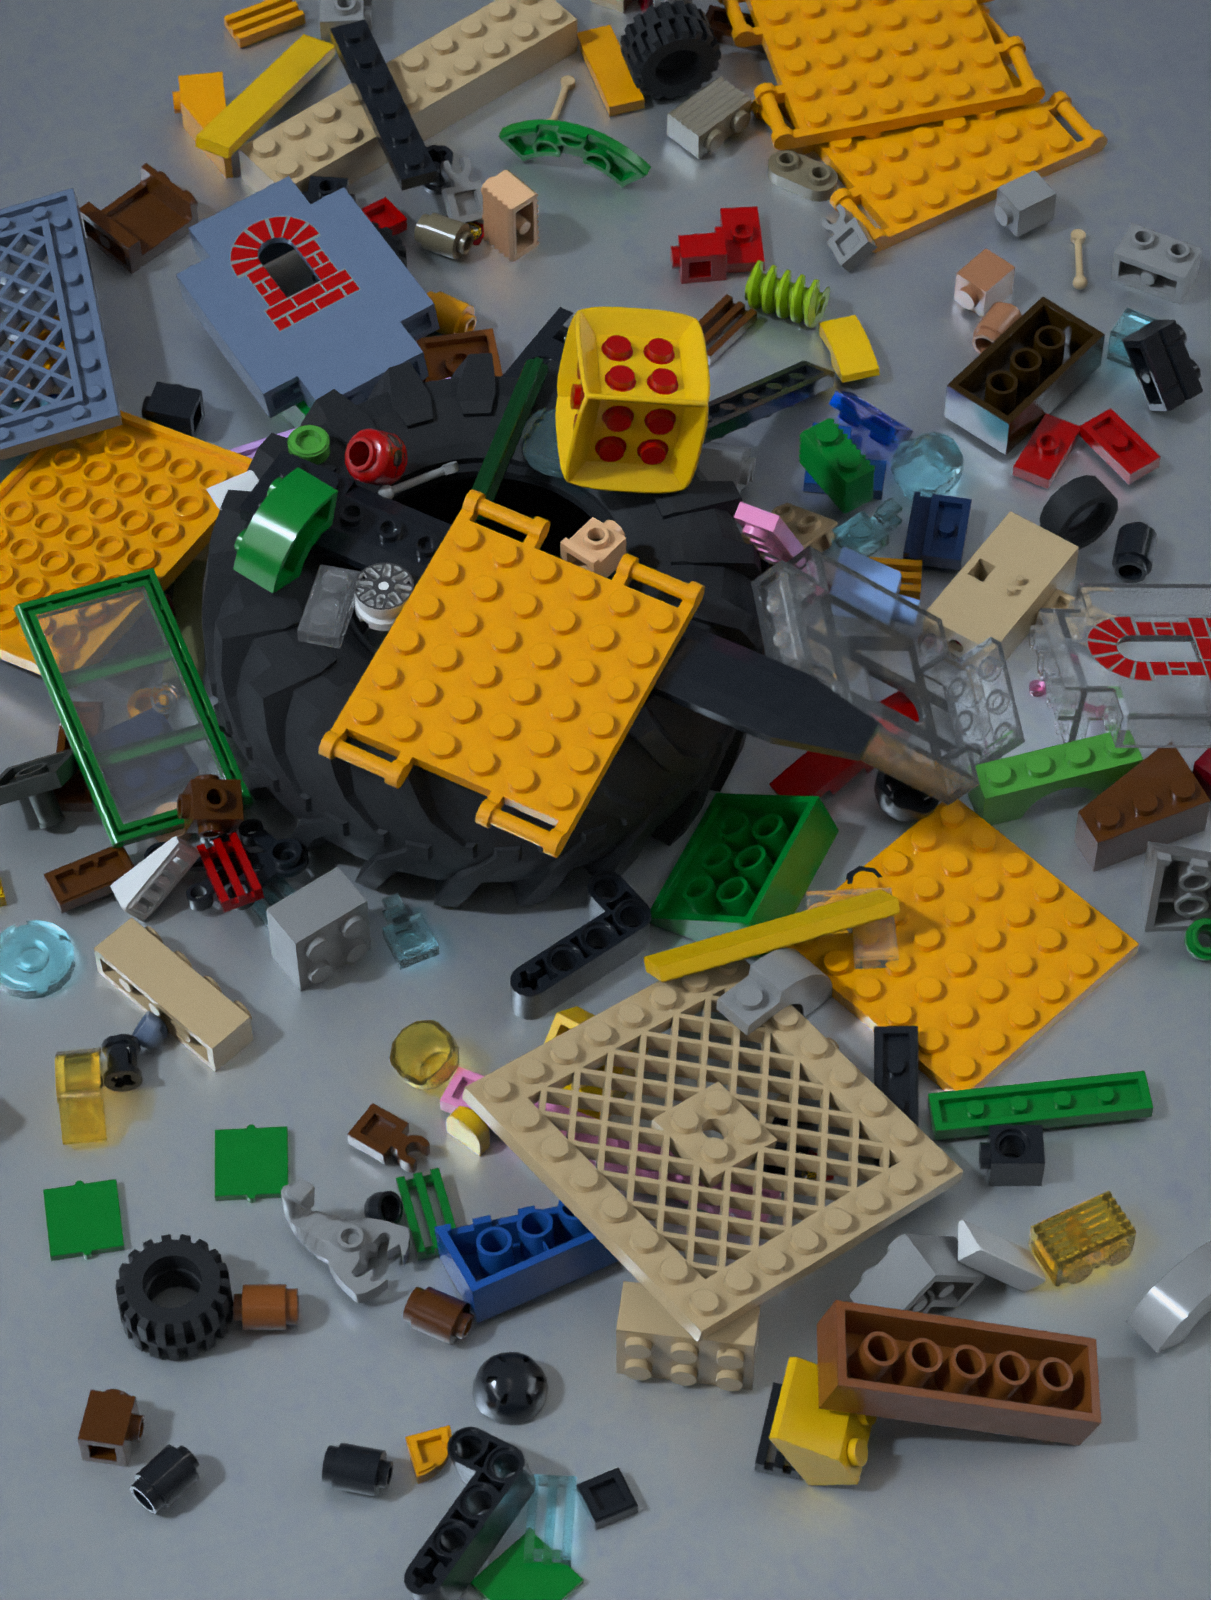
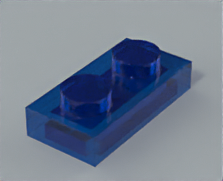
(858, 411)

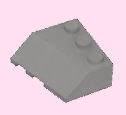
(1175, 887)

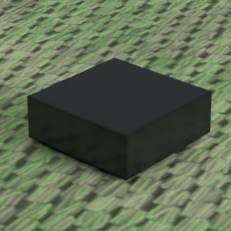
(607, 1498)

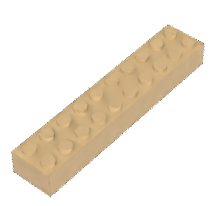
(438, 82)

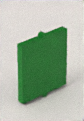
(251, 1163)
(83, 1220)
(514, 1580)

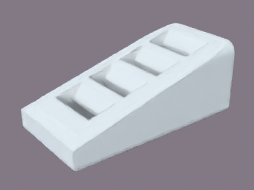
(152, 879)

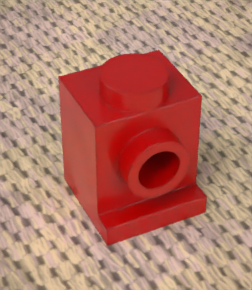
(700, 257)

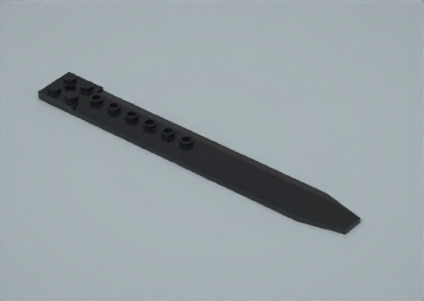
(701, 674)

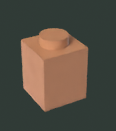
(984, 282)

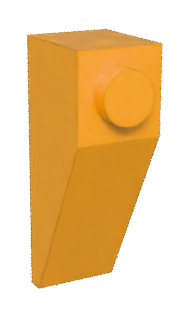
(200, 101)

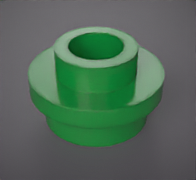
(1192, 944)

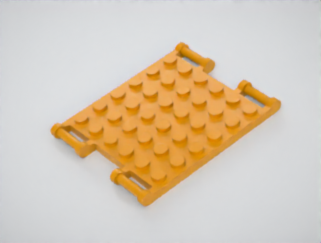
(877, 65)
(949, 166)
(513, 673)

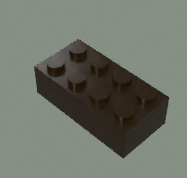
(1024, 375)

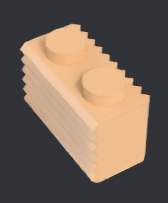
(510, 215)

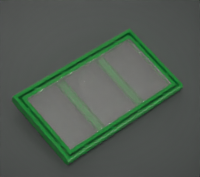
(127, 701)

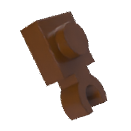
(383, 1135)

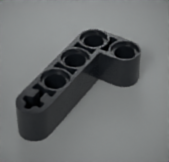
(539, 983)
(446, 1575)

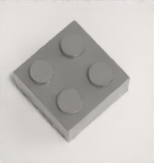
(319, 929)

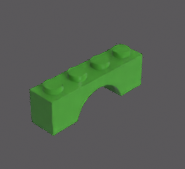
(1017, 782)

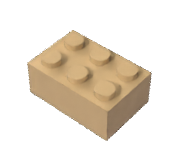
(658, 1347)

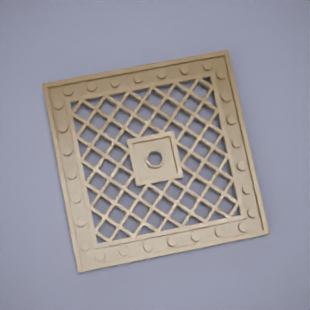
(695, 1293)

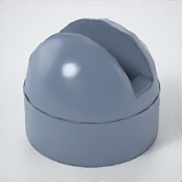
(150, 1031)

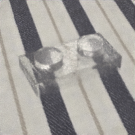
(328, 607)

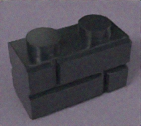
(1163, 364)

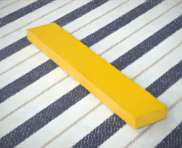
(265, 96)
(771, 935)

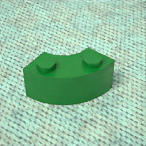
(284, 529)

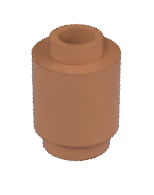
(994, 324)

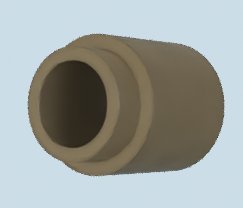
(443, 235)

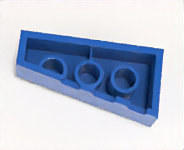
(518, 1257)

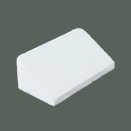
(997, 1257)

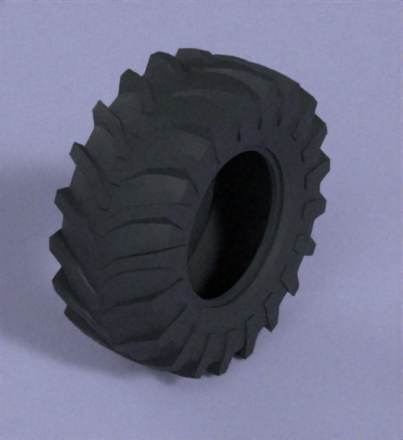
(288, 693)

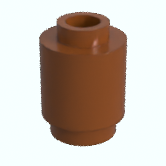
(266, 1307)

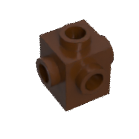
(211, 806)

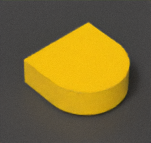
(469, 1129)

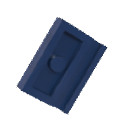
(937, 530)

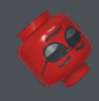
(376, 457)

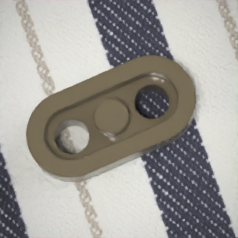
(802, 175)

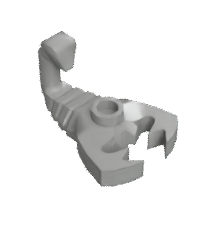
(343, 1242)

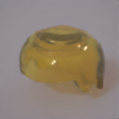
(425, 1054)

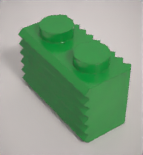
(837, 465)

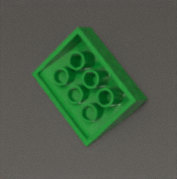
(745, 864)

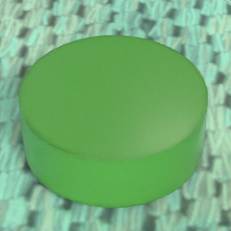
(309, 443)

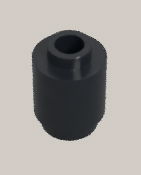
(1134, 552)
(357, 1469)
(165, 1478)

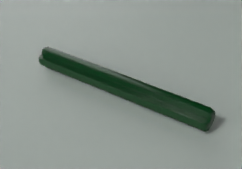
(510, 429)

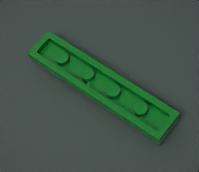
(1041, 1103)

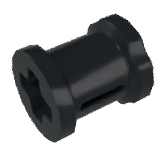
(439, 154)
(122, 1062)

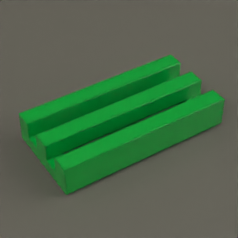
(420, 1184)

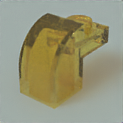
(81, 1095)

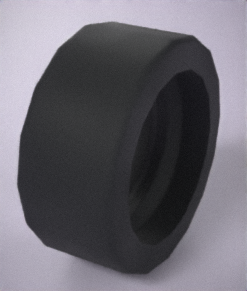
(1080, 511)

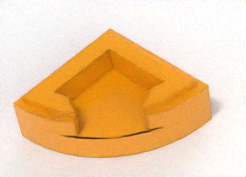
(428, 1452)

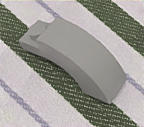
(773, 984)
(1175, 1302)

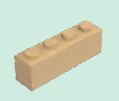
(171, 989)

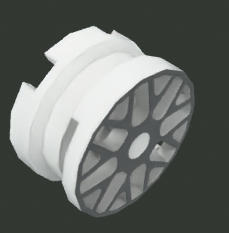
(383, 582)

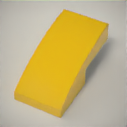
(849, 348)

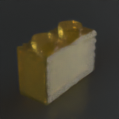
(1082, 1239)

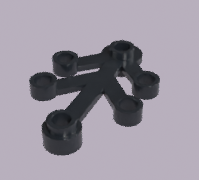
(280, 859)

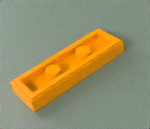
(609, 71)

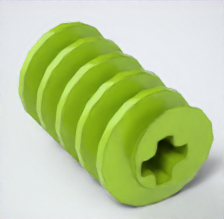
(785, 296)

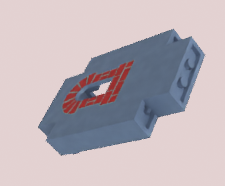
(325, 336)

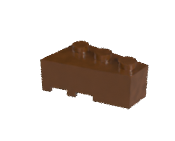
(1149, 803)

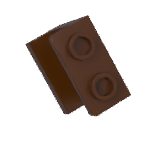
(141, 220)

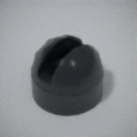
(384, 1206)

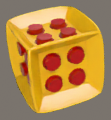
(632, 400)

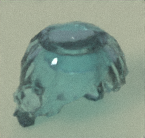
(927, 465)

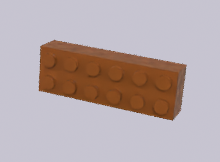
(957, 1373)

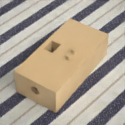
(1004, 586)

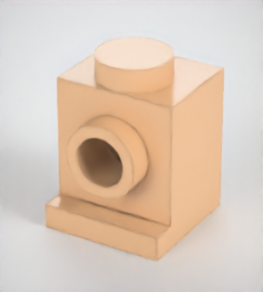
(595, 547)

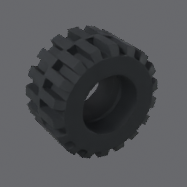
(670, 50)
(168, 1266)

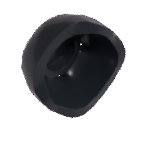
(903, 800)
(516, 1378)

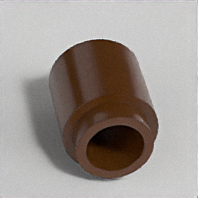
(438, 1315)

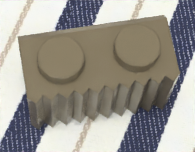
(709, 117)

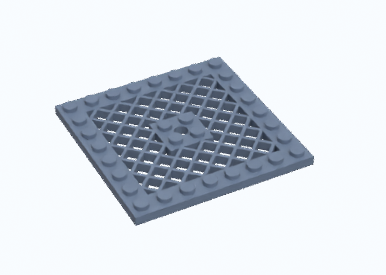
(90, 396)

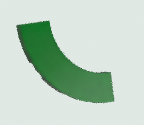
(554, 137)

